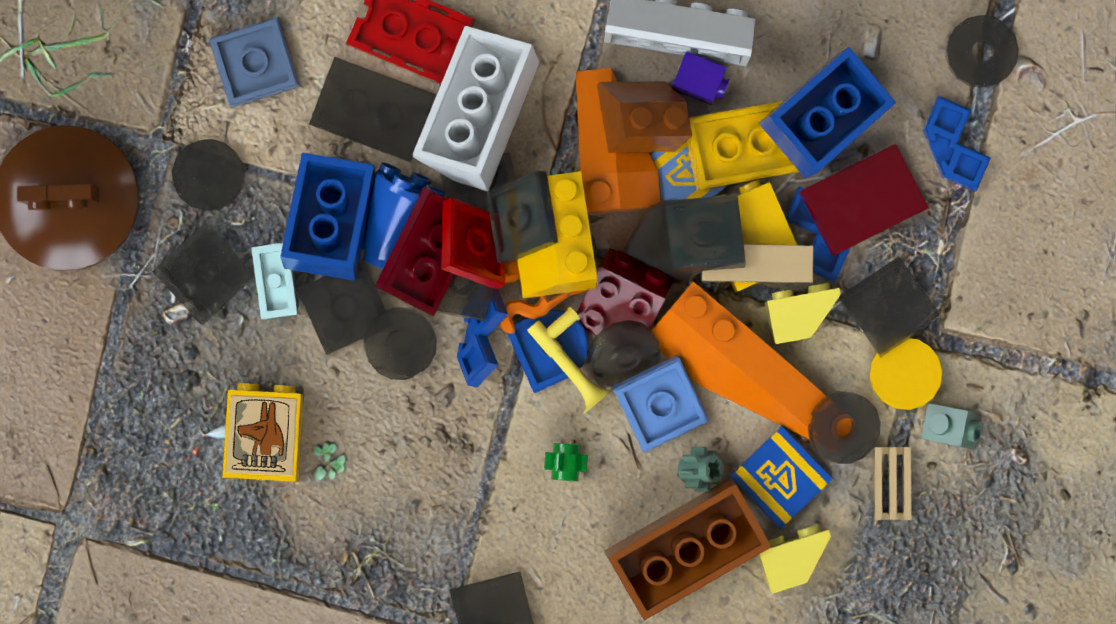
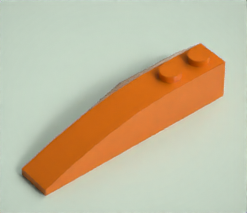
(737, 363)

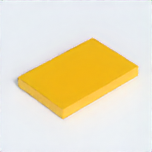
(734, 148)

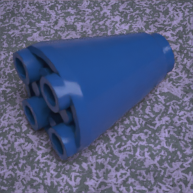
(389, 210)

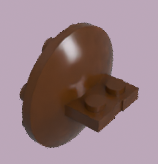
(67, 198)

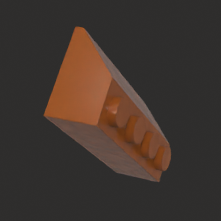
(687, 548)

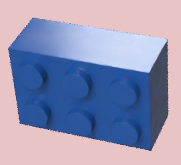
(827, 113)
(328, 217)

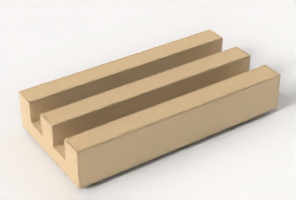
(906, 483)

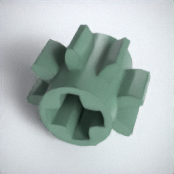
(700, 469)

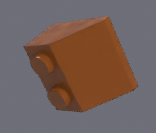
(643, 117)

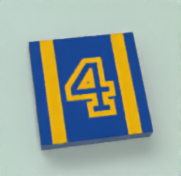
(780, 477)

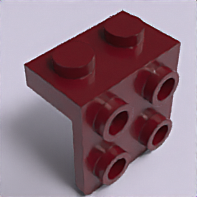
(623, 293)

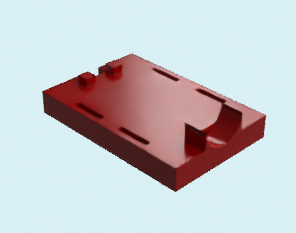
(410, 35)

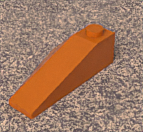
(609, 179)

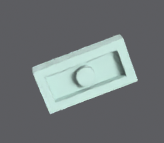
(273, 283)

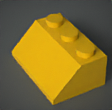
(571, 262)

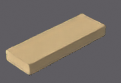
(769, 265)

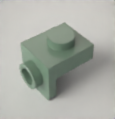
(952, 426)

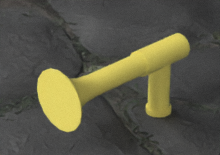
(547, 340)

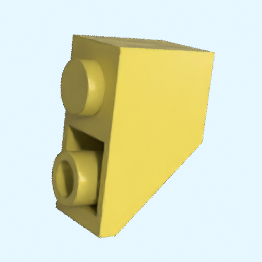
(799, 316)
(794, 560)

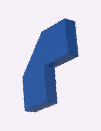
(953, 160)
(823, 263)
(476, 353)

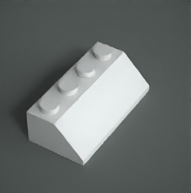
(679, 29)
(477, 107)

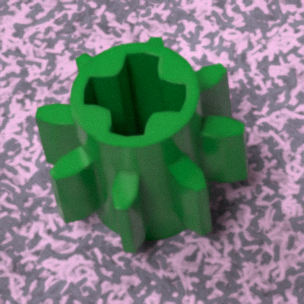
(565, 462)

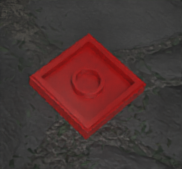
(469, 244)

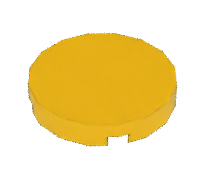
(906, 375)

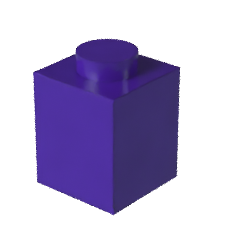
(700, 79)

